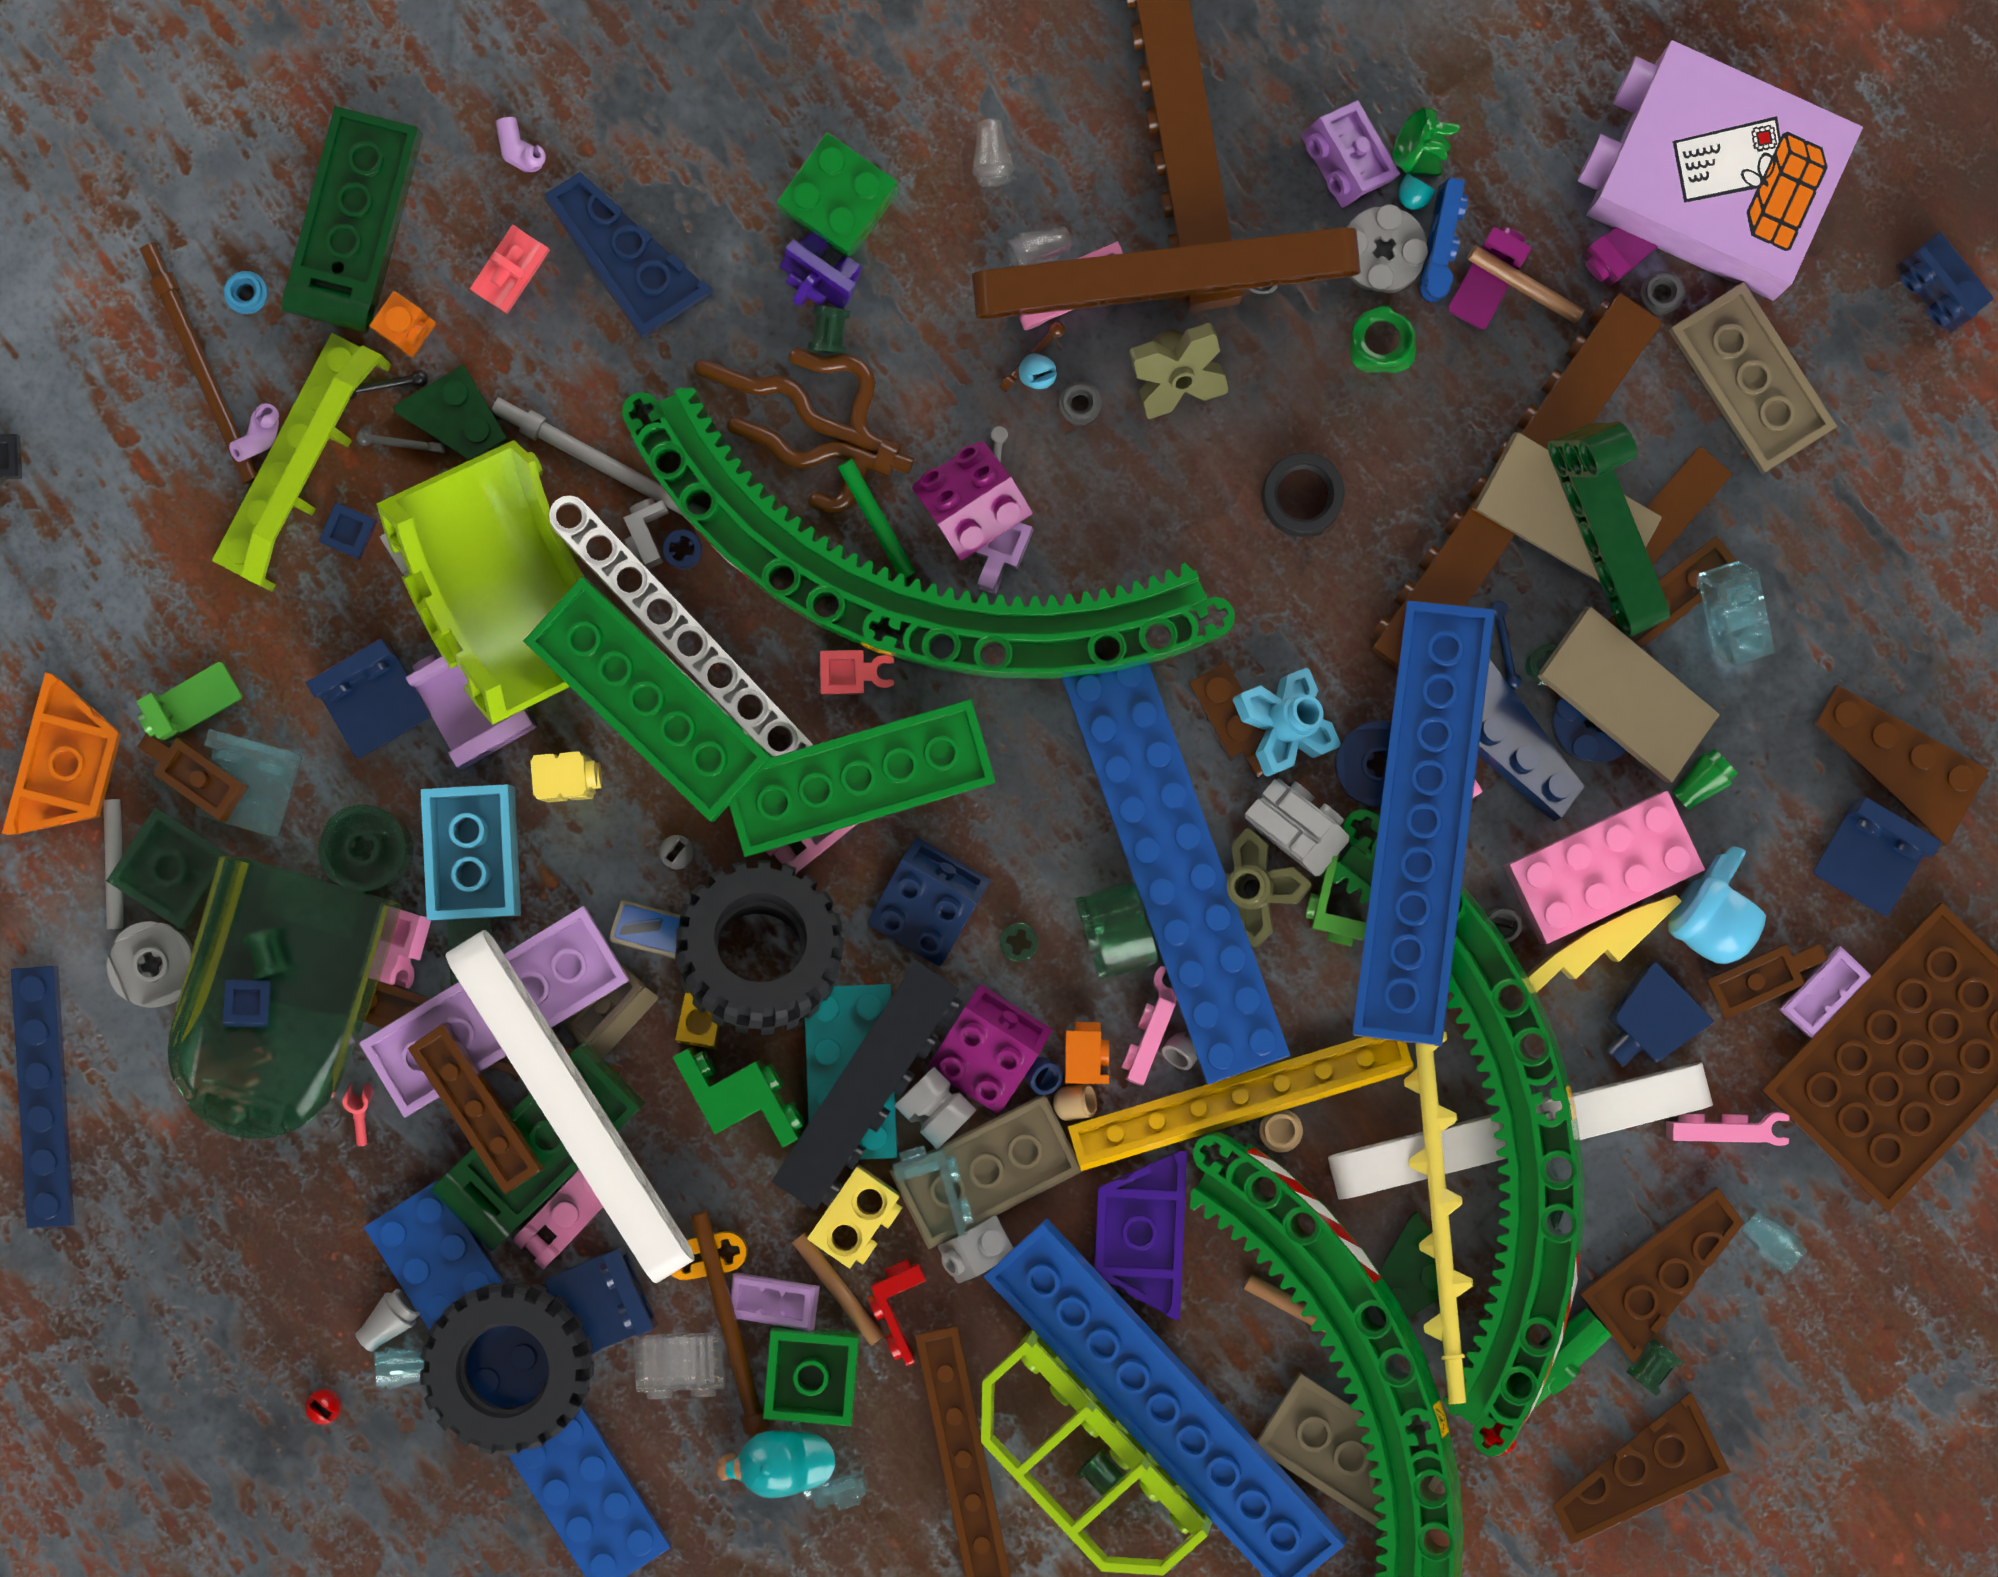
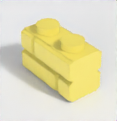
(565, 777)

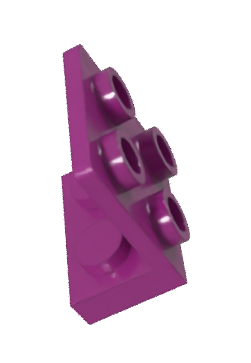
(990, 1049)

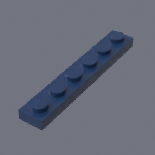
(42, 1097)

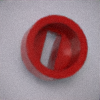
(329, 1400)

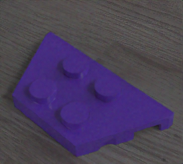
(1143, 1232)

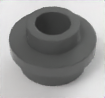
(1671, 284)
(1080, 389)

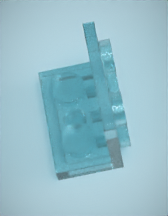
(270, 779)

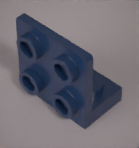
(1944, 283)
(370, 698)
(1874, 855)
(928, 901)
(606, 1298)

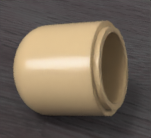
(1075, 1102)

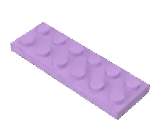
(560, 968)

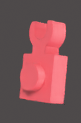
(846, 673)

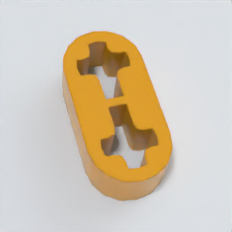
(697, 1268)

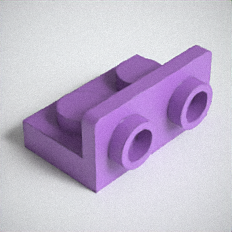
(1349, 153)

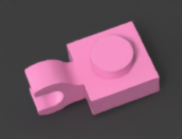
(406, 943)

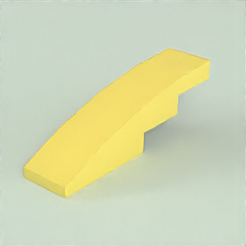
(1613, 937)

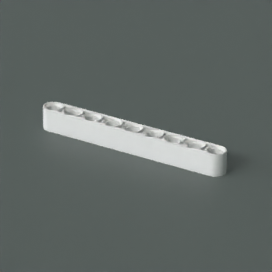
(680, 622)
(570, 1106)
(1473, 1140)

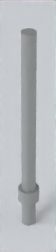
(535, 426)

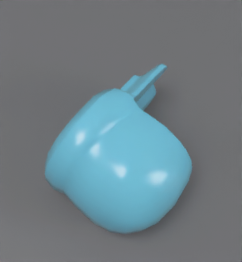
(1714, 916)

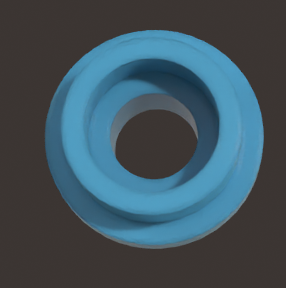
(237, 283)

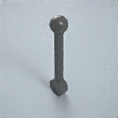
(365, 438)

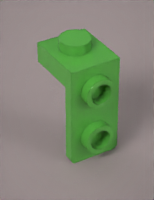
(188, 703)
(1339, 929)

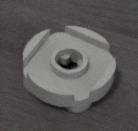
(1409, 248)
(129, 954)

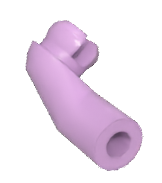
(517, 151)
(260, 433)

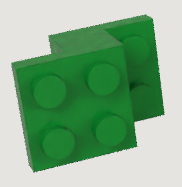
(739, 1095)

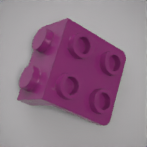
(971, 499)

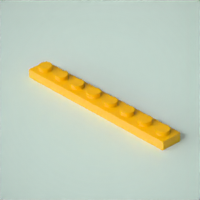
(1238, 1099)

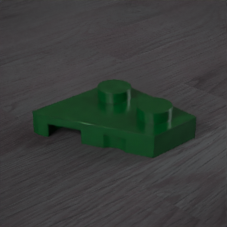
(454, 414)
(1410, 1271)

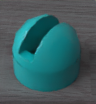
(1414, 193)

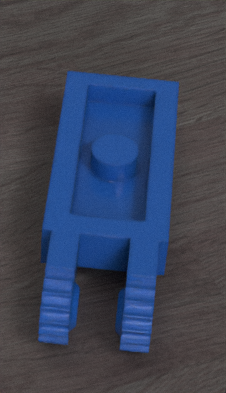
(1442, 242)

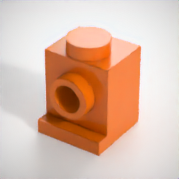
(403, 324)
(1086, 1054)

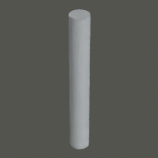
(113, 854)

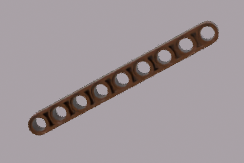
(1166, 273)

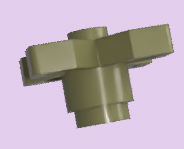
(1178, 365)
(1276, 886)

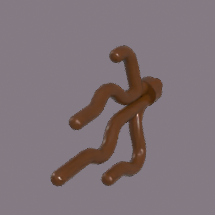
(861, 444)

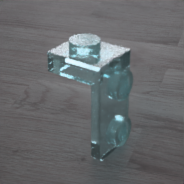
(918, 1162)
(842, 1492)

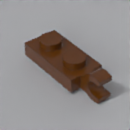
(1215, 695)
(195, 775)
(1762, 978)

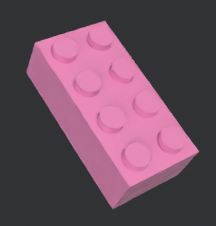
(1604, 867)

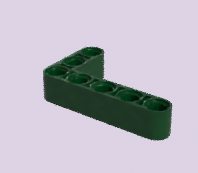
(1587, 475)

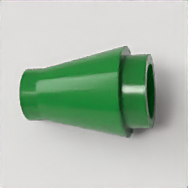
(1705, 779)

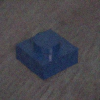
(348, 531)
(246, 1003)

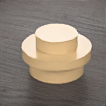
(1281, 1131)

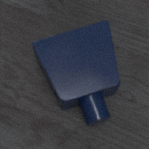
(1654, 1017)

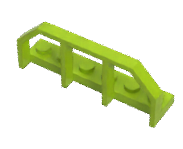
(292, 457)
(1124, 1451)

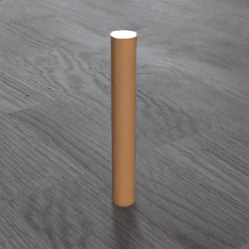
(1525, 284)
(838, 1289)
(1277, 1298)

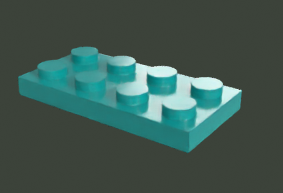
(831, 1042)

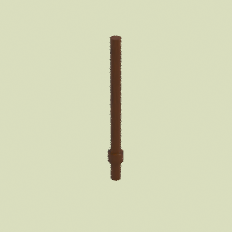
(166, 287)
(753, 1414)

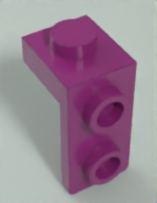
(1616, 255)
(1482, 291)

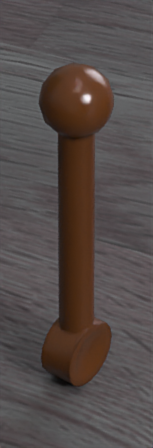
(1055, 330)

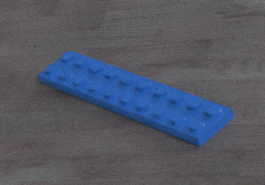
(1424, 823)
(1177, 871)
(1164, 1406)
(570, 1474)

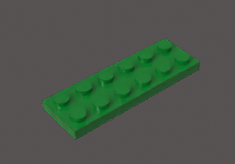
(647, 699)
(862, 777)

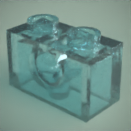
(1736, 613)

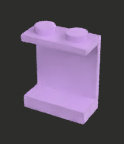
(457, 716)

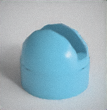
(1037, 364)

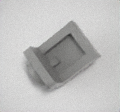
(641, 542)
(975, 1252)

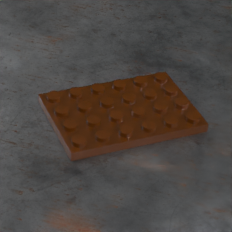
(1901, 1061)

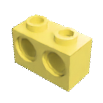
(846, 1211)

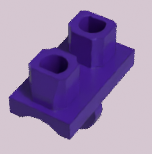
(817, 278)

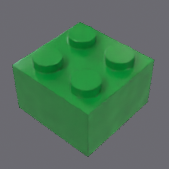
(838, 196)
(811, 1376)

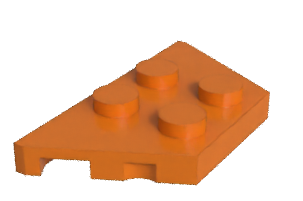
(63, 762)

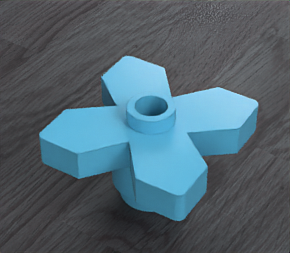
(1290, 721)

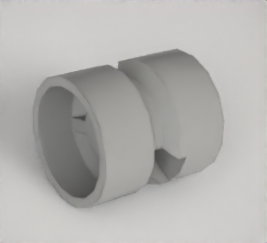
(935, 1107)

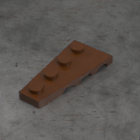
(1913, 767)
(1653, 1278)
(1652, 1468)

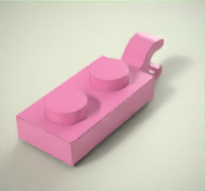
(1154, 1022)
(1731, 1129)

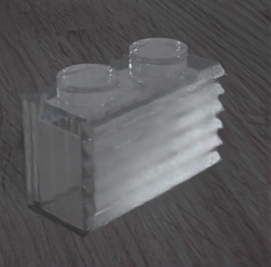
(680, 1363)

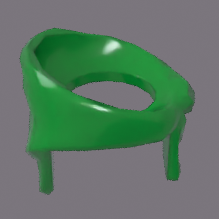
(1423, 143)
(1394, 362)

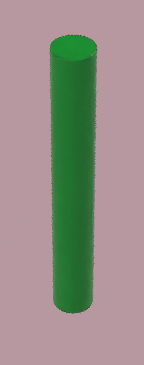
(876, 518)

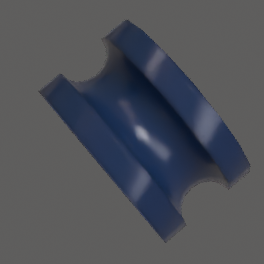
(676, 537)

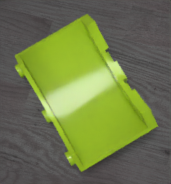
(485, 572)

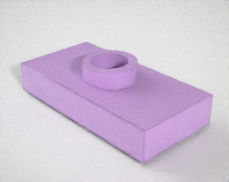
(1824, 992)
(774, 1301)

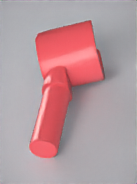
(357, 1107)

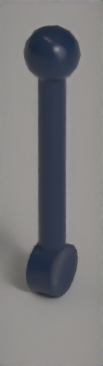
(1512, 678)

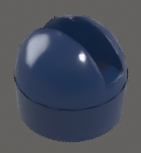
(1044, 1076)

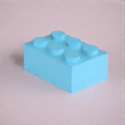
(470, 852)

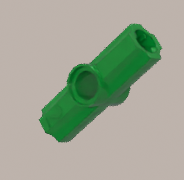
(1581, 1339)

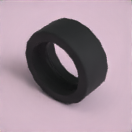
(1307, 462)

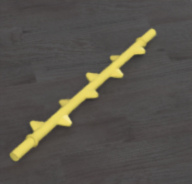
(1442, 1203)

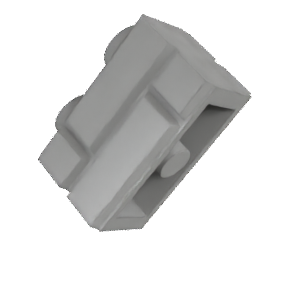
(1298, 826)

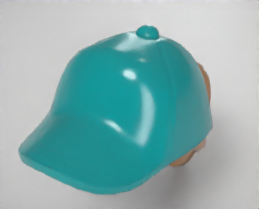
(779, 1463)

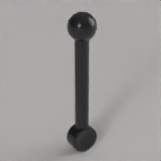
(418, 378)

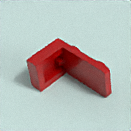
(898, 1279)

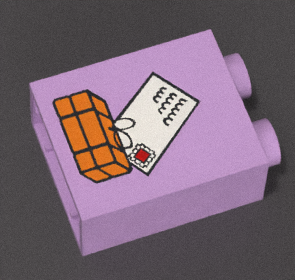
(1718, 168)

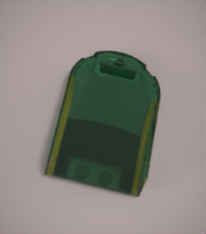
(286, 1074)

